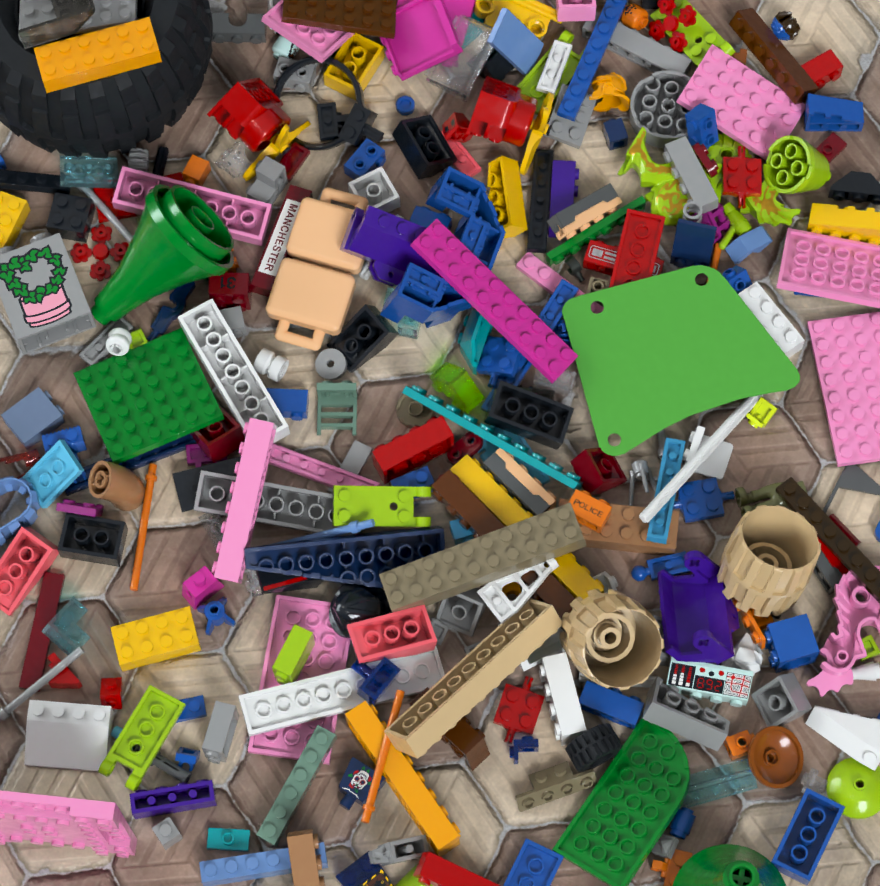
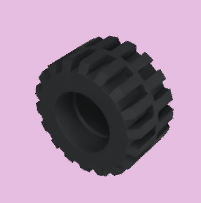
(593, 747)

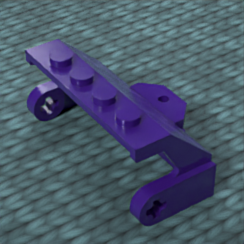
(384, 243)
(696, 613)

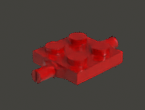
(741, 177)
(518, 709)

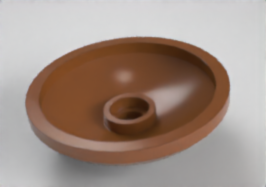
(784, 757)

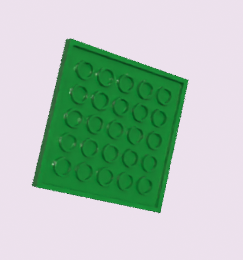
(148, 396)

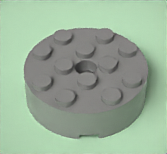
(649, 107)

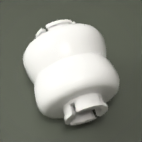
(118, 341)

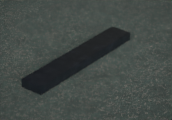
(540, 201)

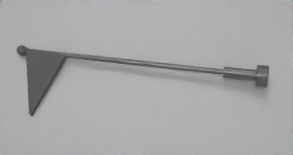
(851, 479)

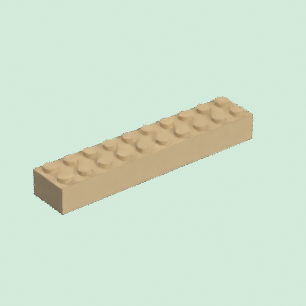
(473, 678)

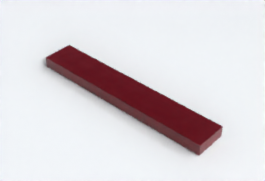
(39, 643)

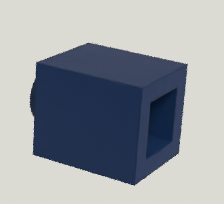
(615, 133)

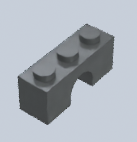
(252, 31)

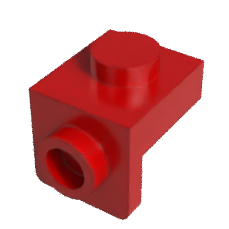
(111, 692)

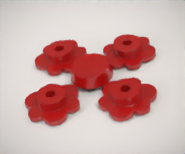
(671, 23)
(99, 252)

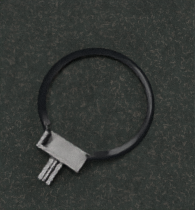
(360, 119)

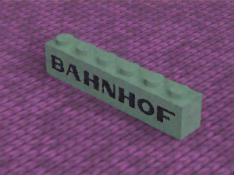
(297, 785)

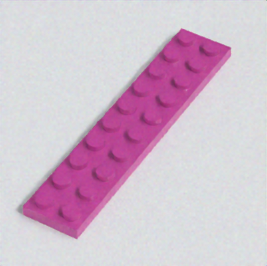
(494, 300)

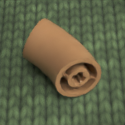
(116, 485)

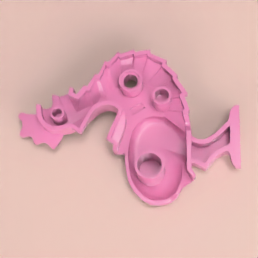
(846, 646)

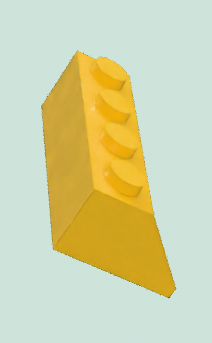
(507, 195)

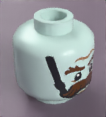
(284, 48)

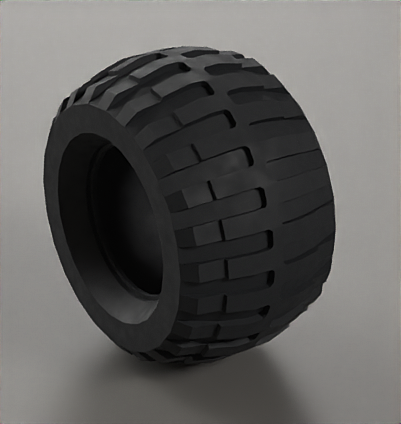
(113, 109)

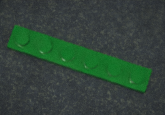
(603, 227)

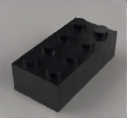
(528, 415)

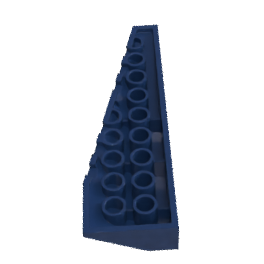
(348, 557)

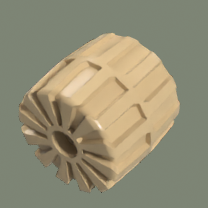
(769, 560)
(626, 653)

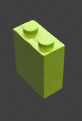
(293, 655)

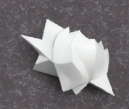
(746, 655)

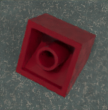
(598, 471)

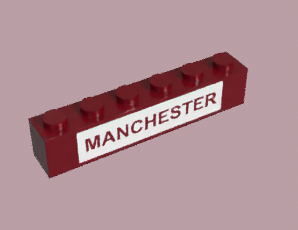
(276, 245)

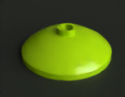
(842, 788)

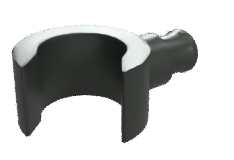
(575, 268)

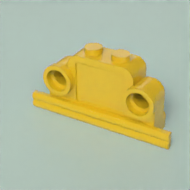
(530, 12)

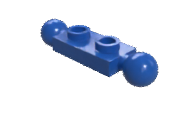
(671, 563)

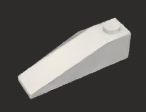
(850, 733)

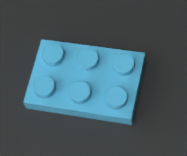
(54, 473)

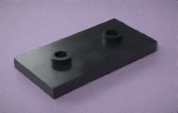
(187, 481)

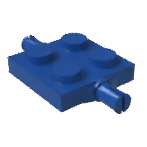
(498, 359)
(701, 500)

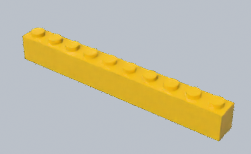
(509, 511)

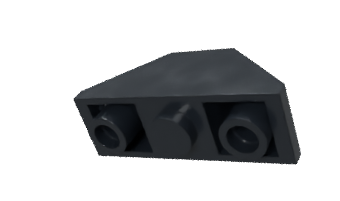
(856, 187)

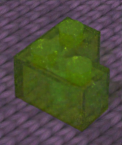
(457, 385)

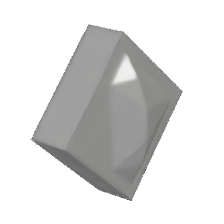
(665, 846)

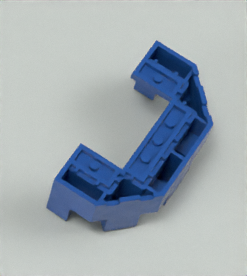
(426, 295)

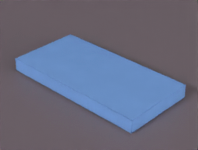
(515, 42)

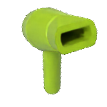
(738, 224)

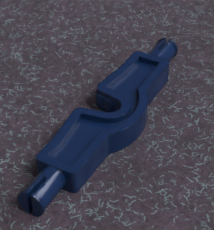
(167, 314)

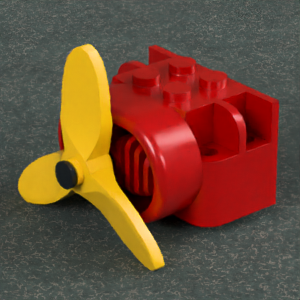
(507, 115)
(256, 118)

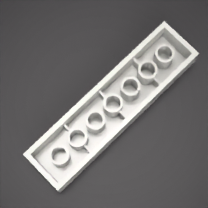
(230, 367)

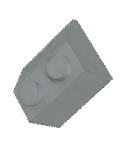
(462, 611)
(781, 700)

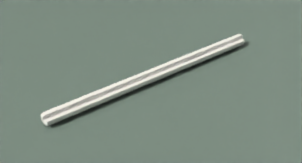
(698, 458)

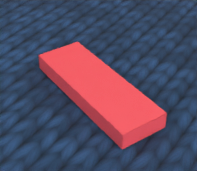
(465, 162)

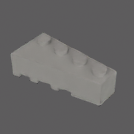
(684, 716)

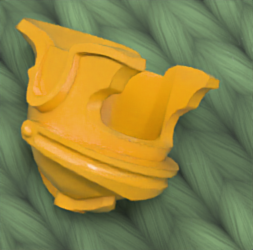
(612, 91)

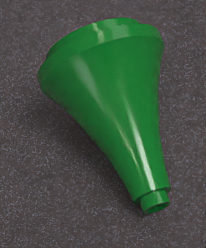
(172, 246)
(728, 867)

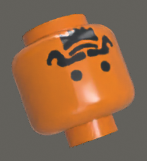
(634, 17)

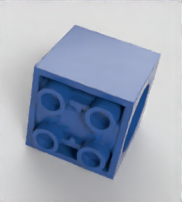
(791, 643)

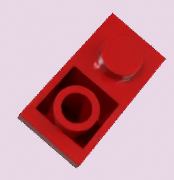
(456, 128)

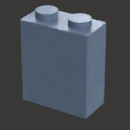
(33, 417)

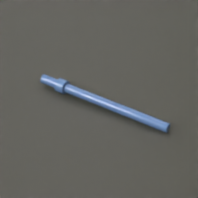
(353, 527)

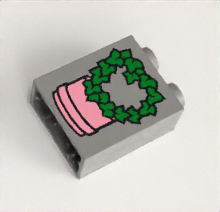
(42, 293)

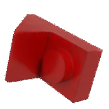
(65, 678)

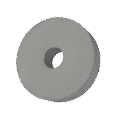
(325, 358)

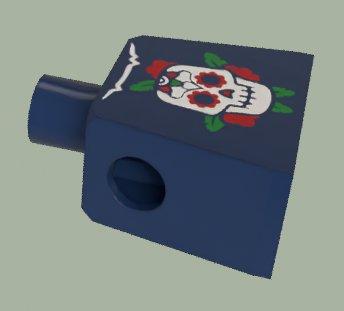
(357, 783)

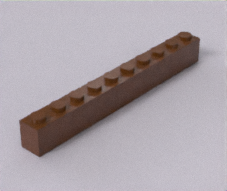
(480, 521)

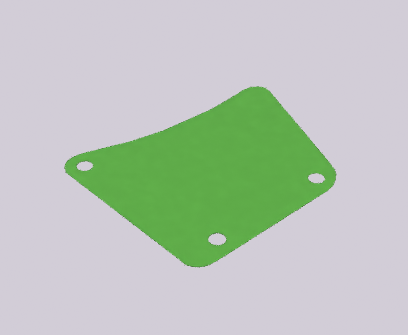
(669, 353)

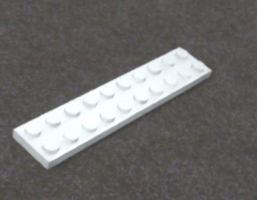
(332, 693)

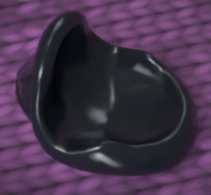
(355, 604)

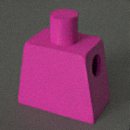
(201, 587)

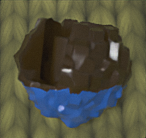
(785, 26)

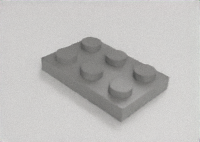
(567, 130)

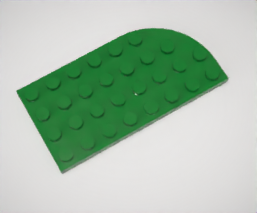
(628, 806)

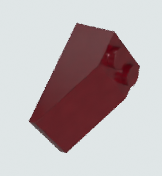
(220, 438)

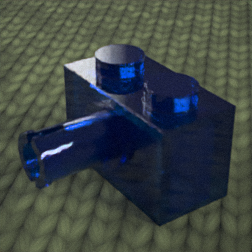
(376, 679)

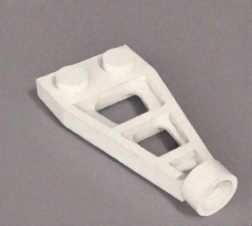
(500, 604)

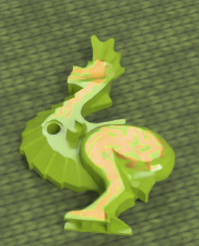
(665, 192)

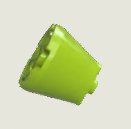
(795, 166)

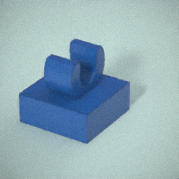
(188, 756)

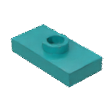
(228, 839)

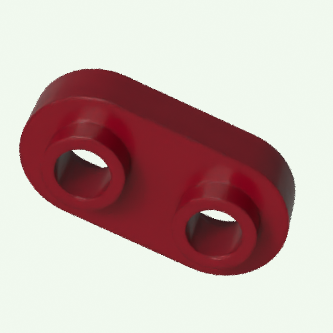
(709, 165)
(464, 447)

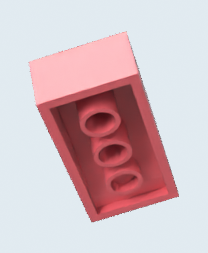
(23, 567)
(393, 635)

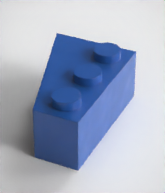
(832, 114)

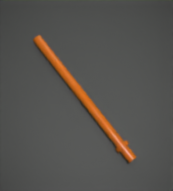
(151, 478)
(369, 806)

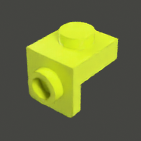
(761, 413)

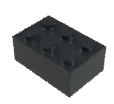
(92, 539)

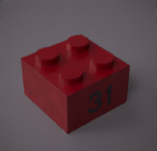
(231, 290)

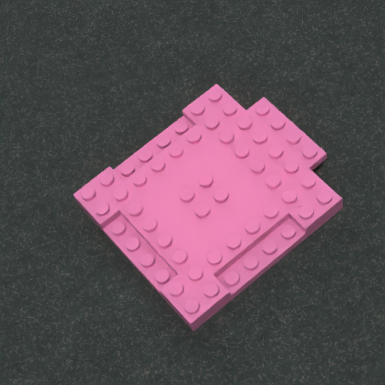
(65, 822)

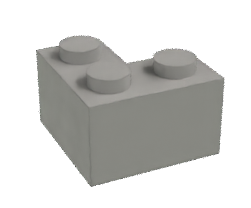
(269, 182)

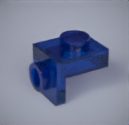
(526, 744)

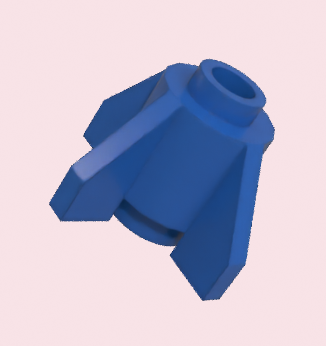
(215, 614)

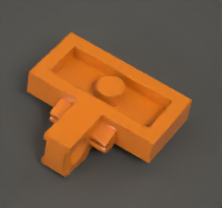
(671, 867)

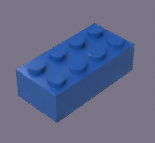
(807, 836)

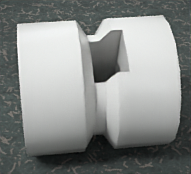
(272, 365)

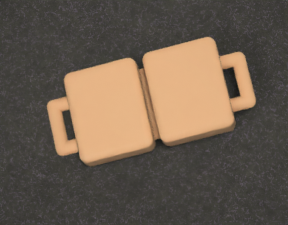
(318, 281)

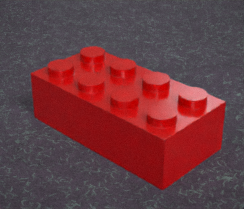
(412, 449)

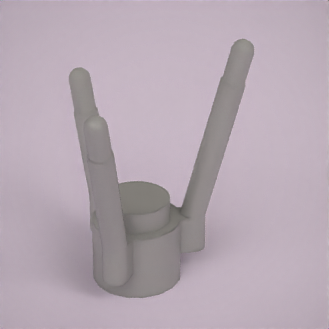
(641, 472)

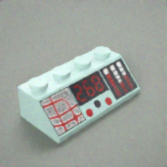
(710, 682)

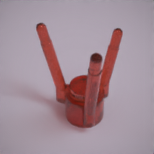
(30, 459)

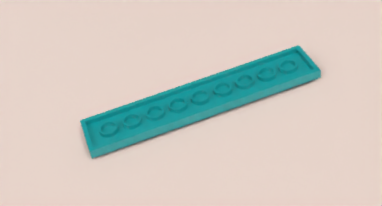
(500, 440)

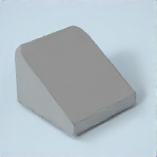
(439, 629)

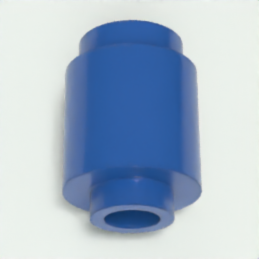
(682, 823)

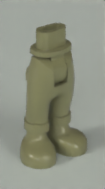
(744, 498)

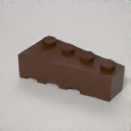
(465, 740)

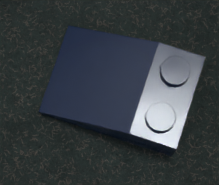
(692, 244)

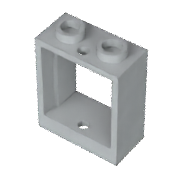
(220, 732)

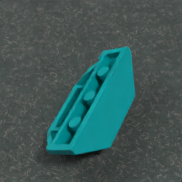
(474, 338)

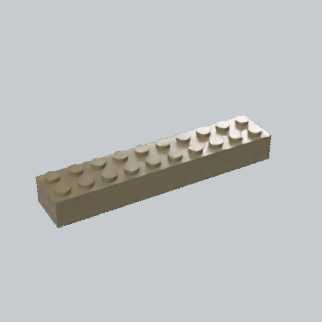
(483, 559)

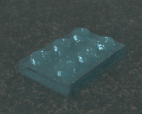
(88, 172)

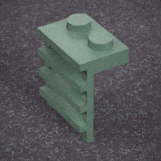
(338, 396)

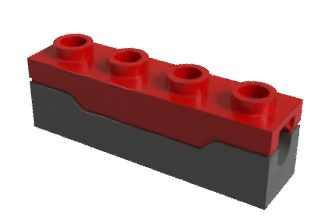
(829, 569)

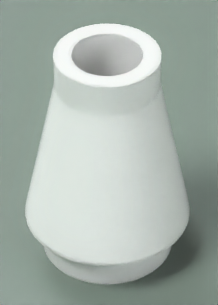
(868, 671)

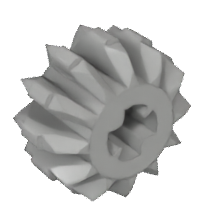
(139, 159)

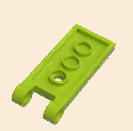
(700, 29)
(530, 82)
(374, 502)
(147, 728)

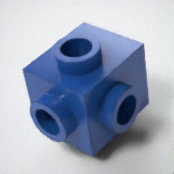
(737, 278)

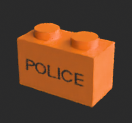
(590, 511)

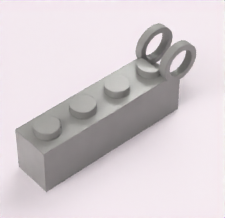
(691, 179)

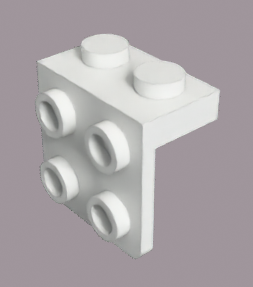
(717, 462)

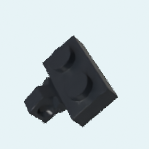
(330, 121)

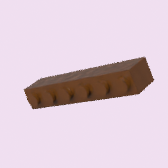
(773, 55)

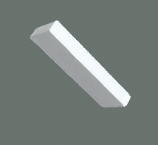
(554, 67)

